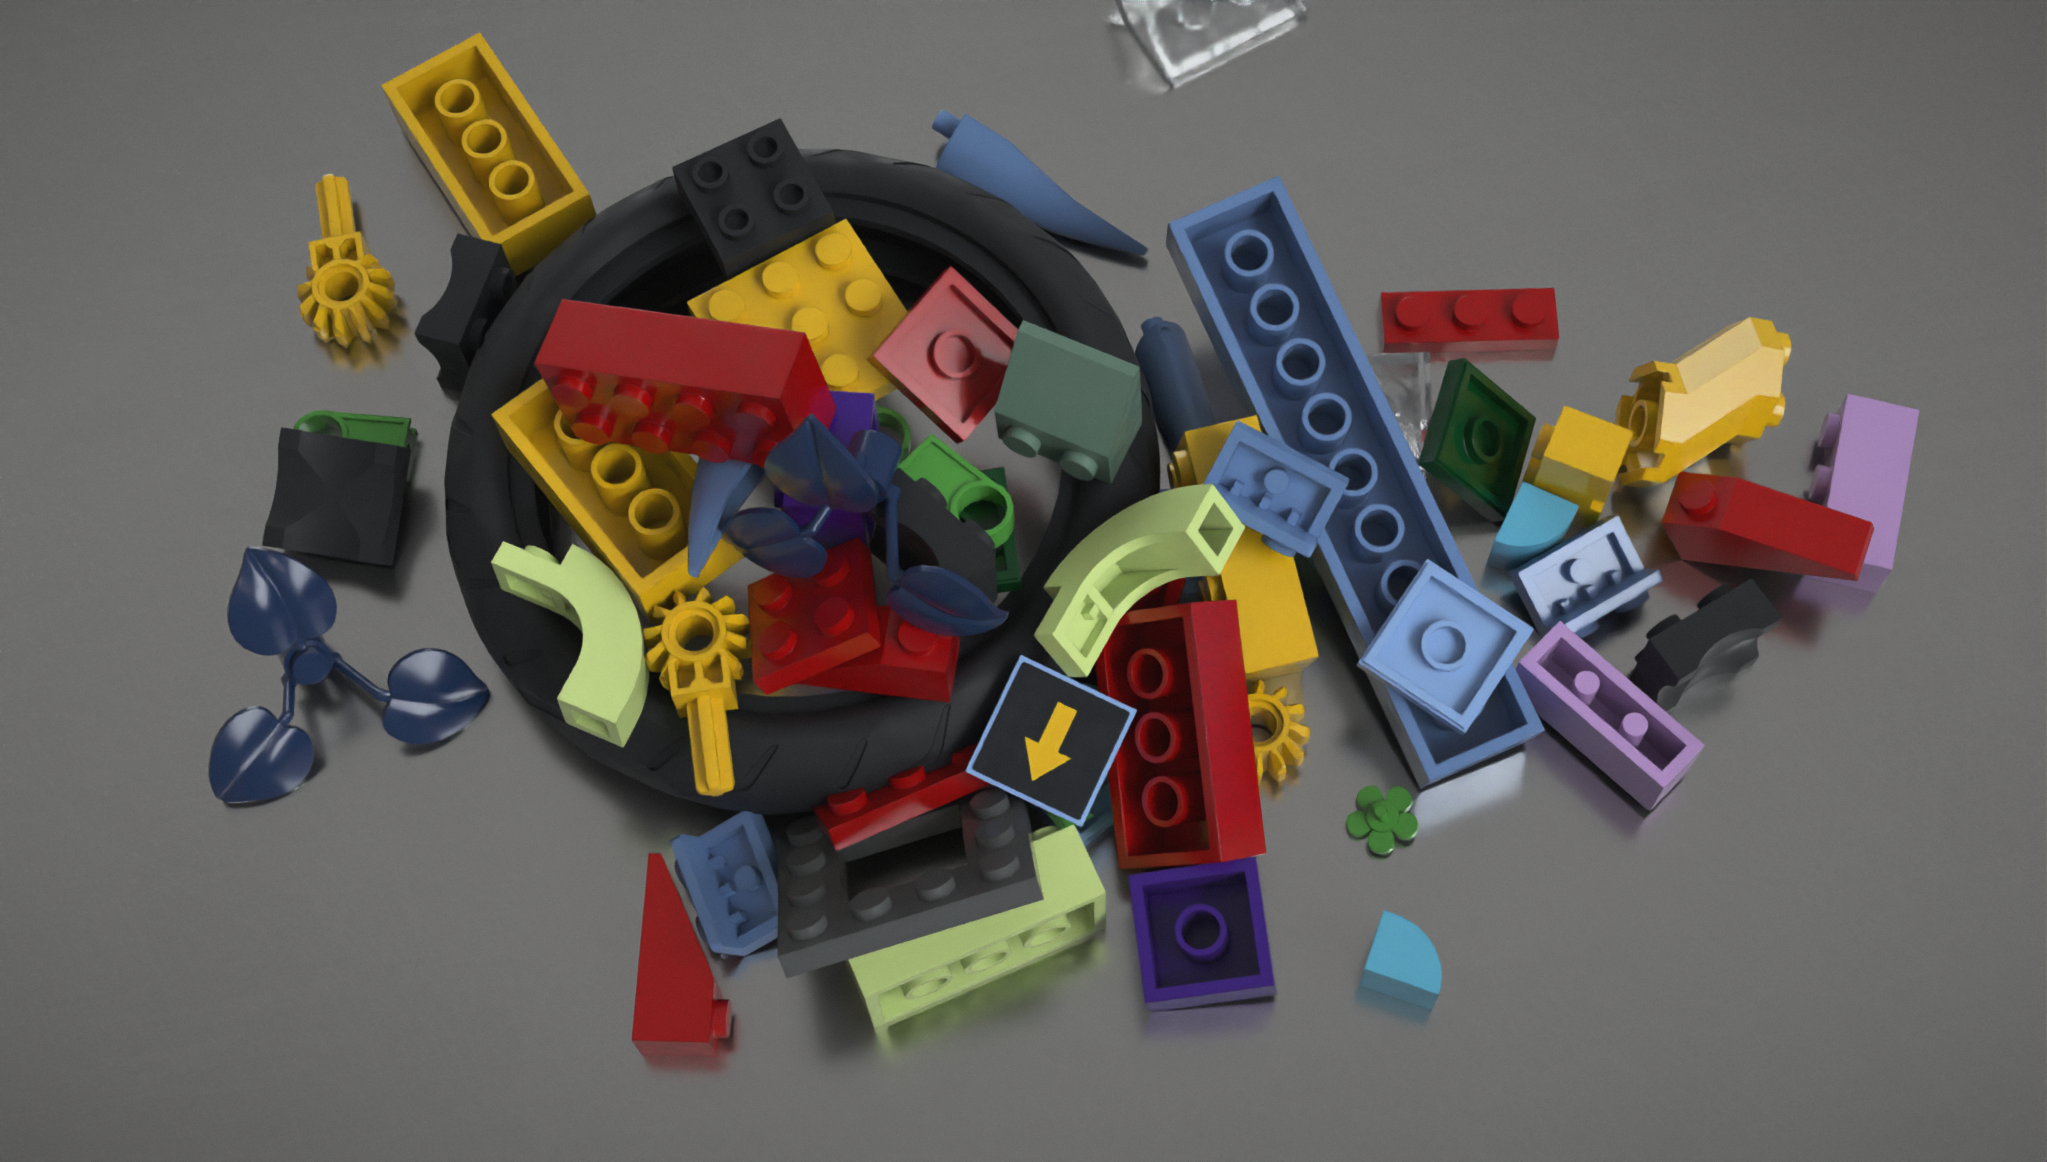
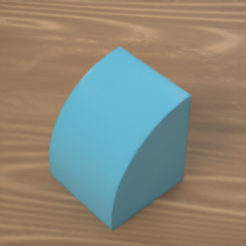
(1531, 527)
(1403, 963)

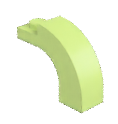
(1126, 557)
(611, 673)

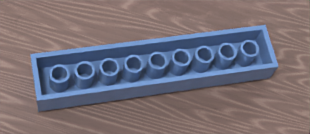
(1316, 393)

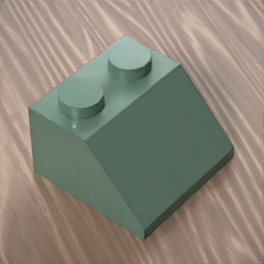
(1068, 404)

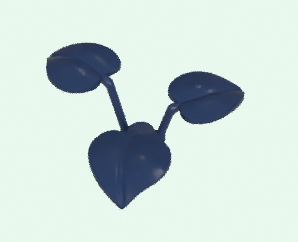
(821, 471)
(284, 612)

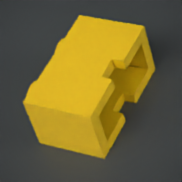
(1578, 461)

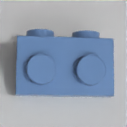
(1276, 490)
(1584, 579)
(732, 883)

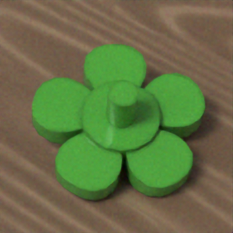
(1383, 818)

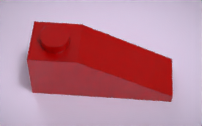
(1762, 528)
(906, 664)
(676, 992)

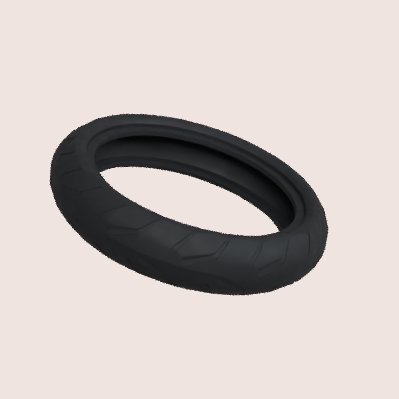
(649, 258)

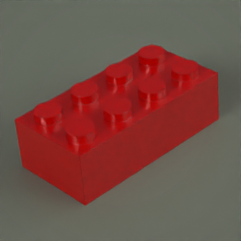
(680, 381)
(1188, 763)

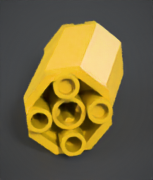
(1703, 399)

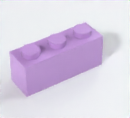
(1867, 476)
(1607, 716)

